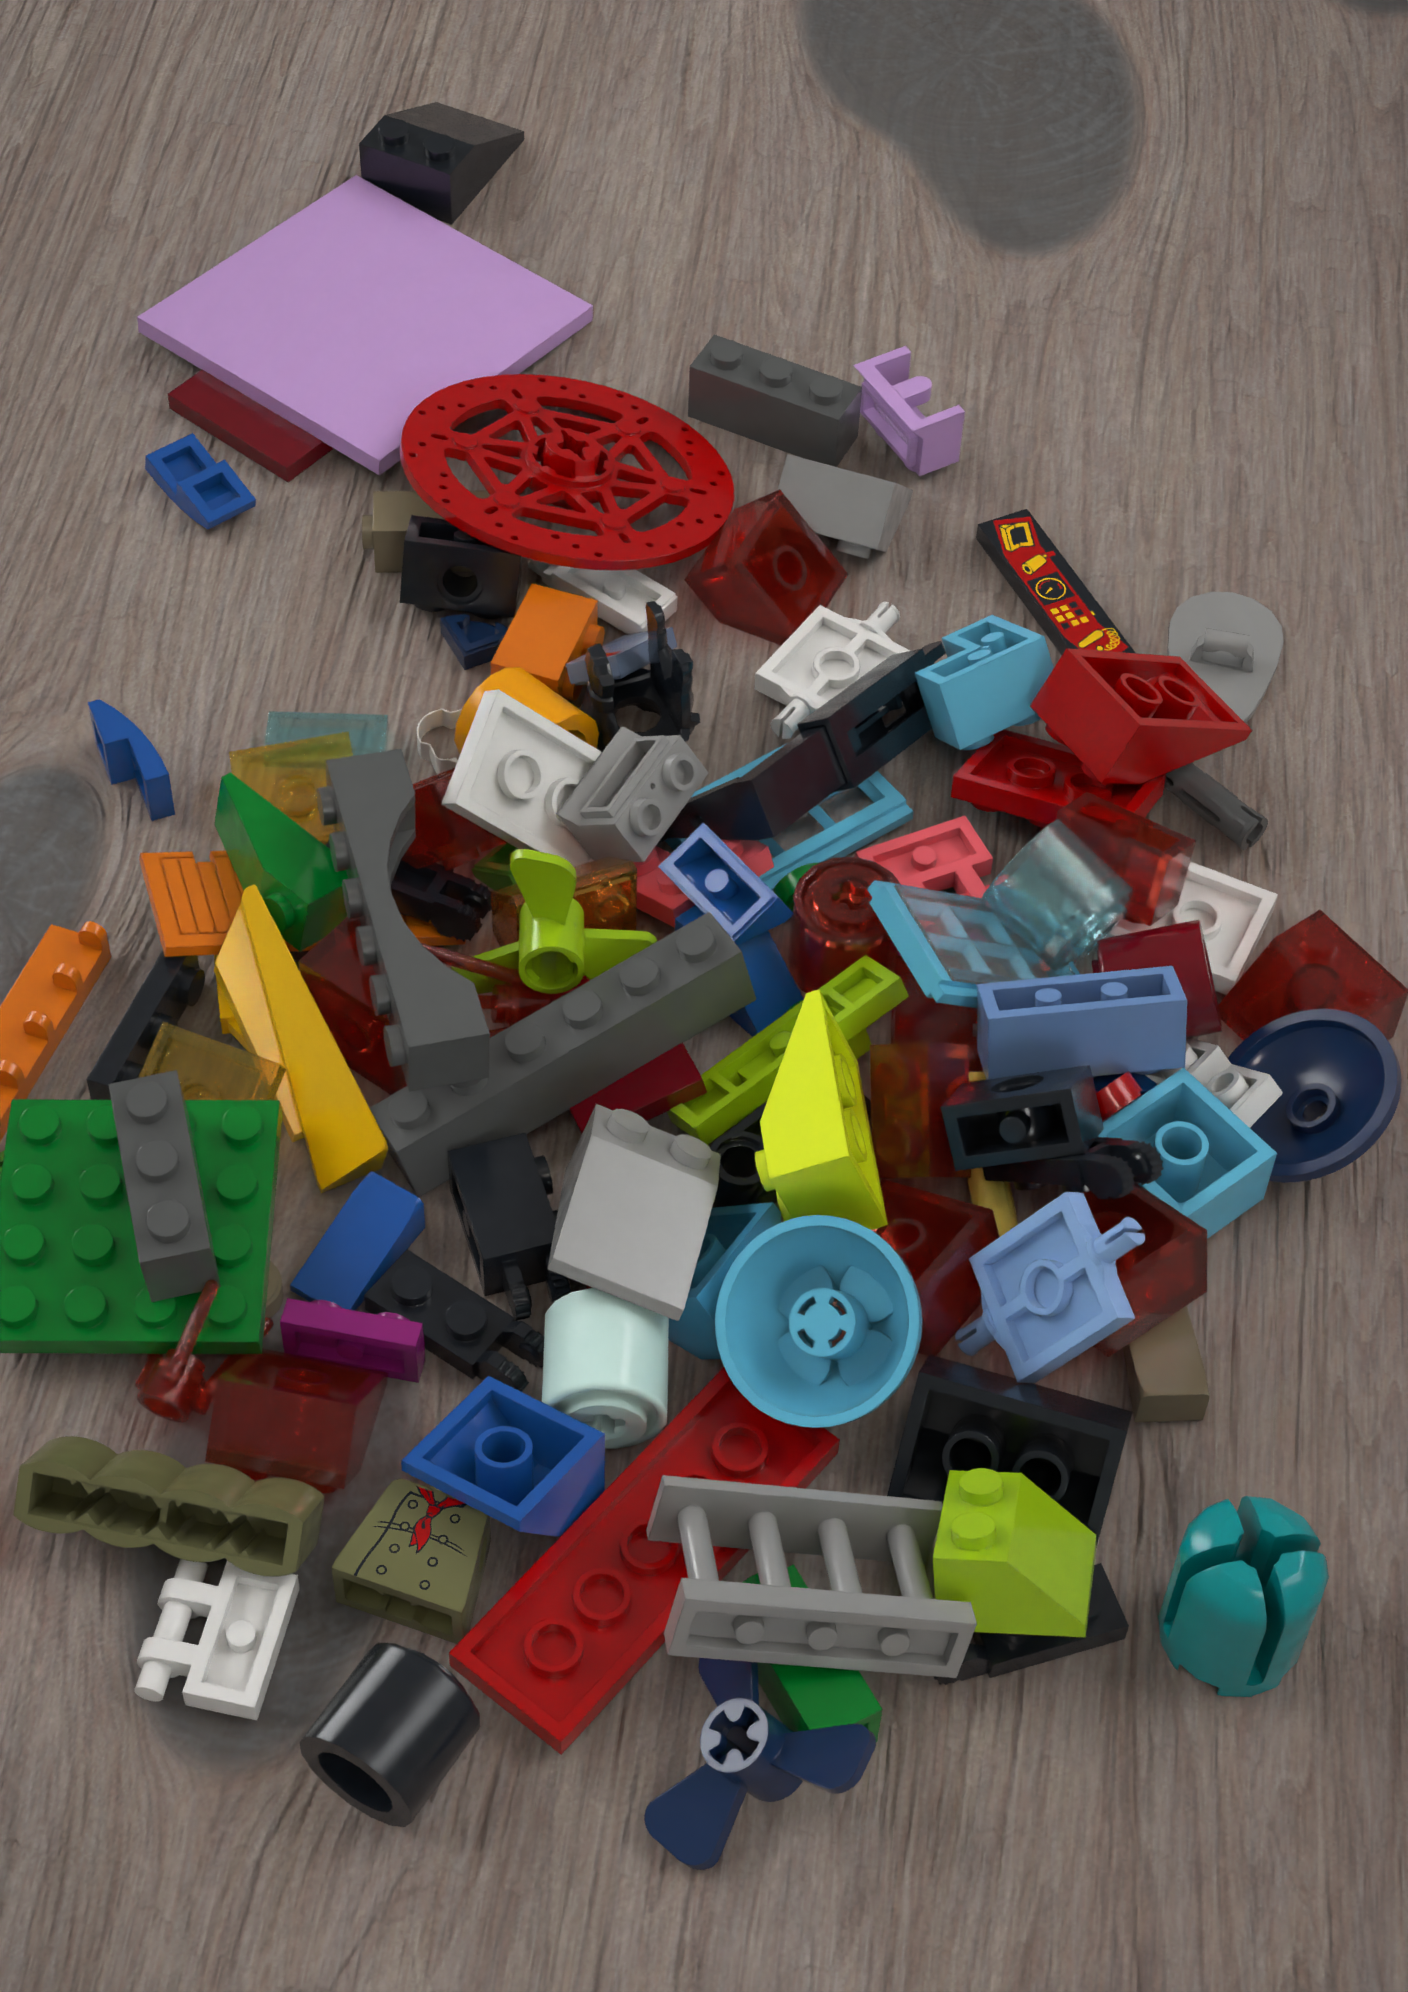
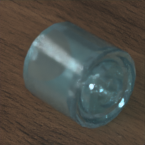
(1058, 896)

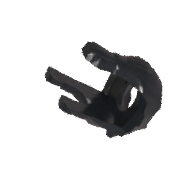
(661, 690)

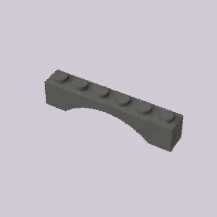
(431, 1010)

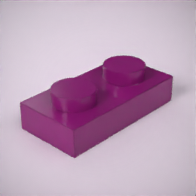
(354, 1338)

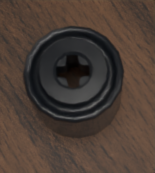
(391, 1733)

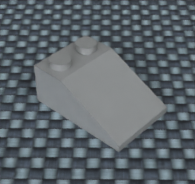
(634, 1211)

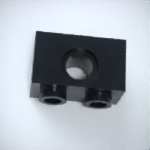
(430, 584)
(1022, 1118)

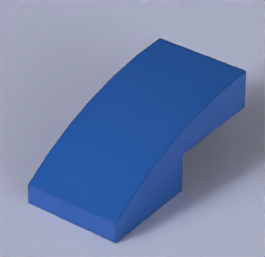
(198, 484)
(130, 756)

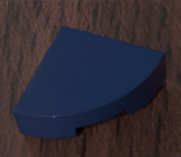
(472, 641)

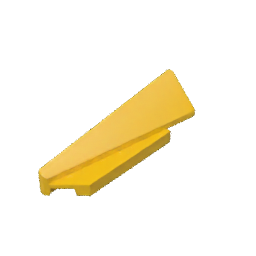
(287, 1027)

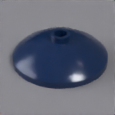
(1326, 1067)

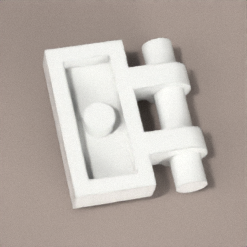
(238, 1643)

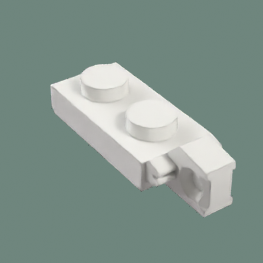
(619, 593)

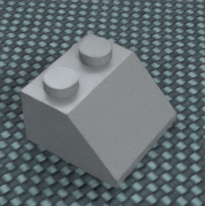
(845, 504)

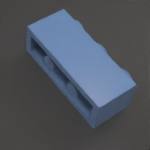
(1093, 1019)

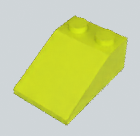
(819, 1127)

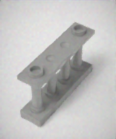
(805, 1624)

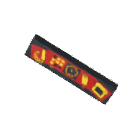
(1048, 585)

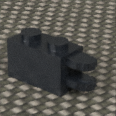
(507, 1218)

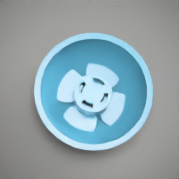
(781, 1321)

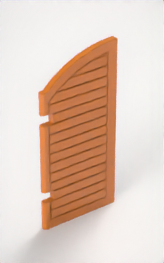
(200, 899)

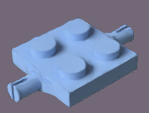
(1051, 1287)

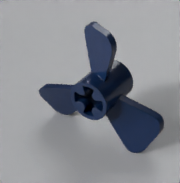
(749, 1754)

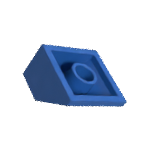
(513, 1460)

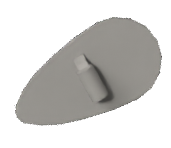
(1229, 645)

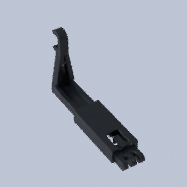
(833, 753)

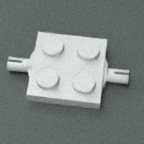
(823, 660)

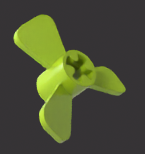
(552, 942)

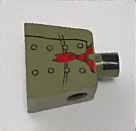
(416, 1561)

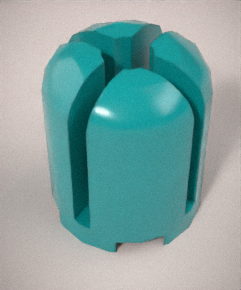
(1242, 1595)

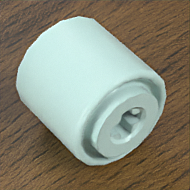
(607, 1365)

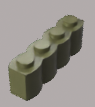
(155, 1500)

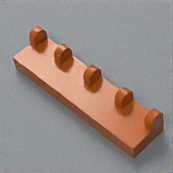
(45, 1005)

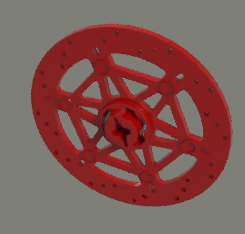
(566, 472)

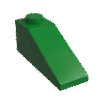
(282, 861)

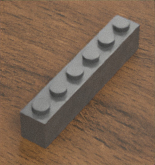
(572, 1049)

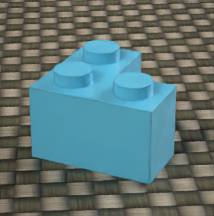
(984, 682)

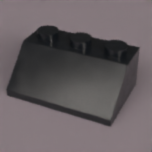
(989, 1421)

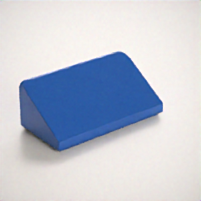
(724, 885)

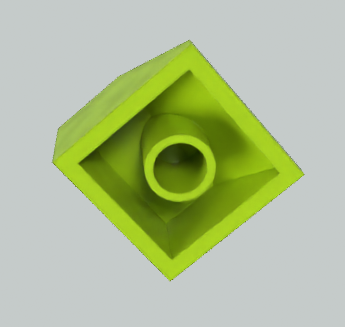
(1013, 1556)

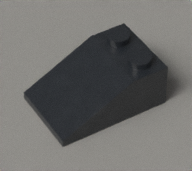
(436, 157)

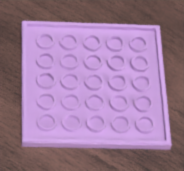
(362, 318)

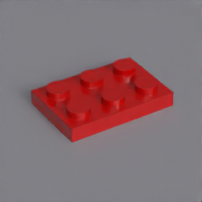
(1039, 779)

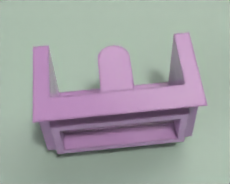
(891, 409)

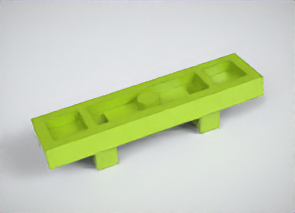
(747, 1074)

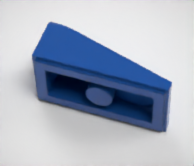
(361, 1243)

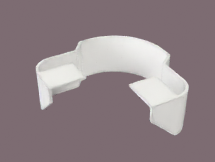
(430, 721)

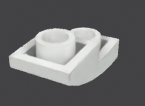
(1238, 1088)

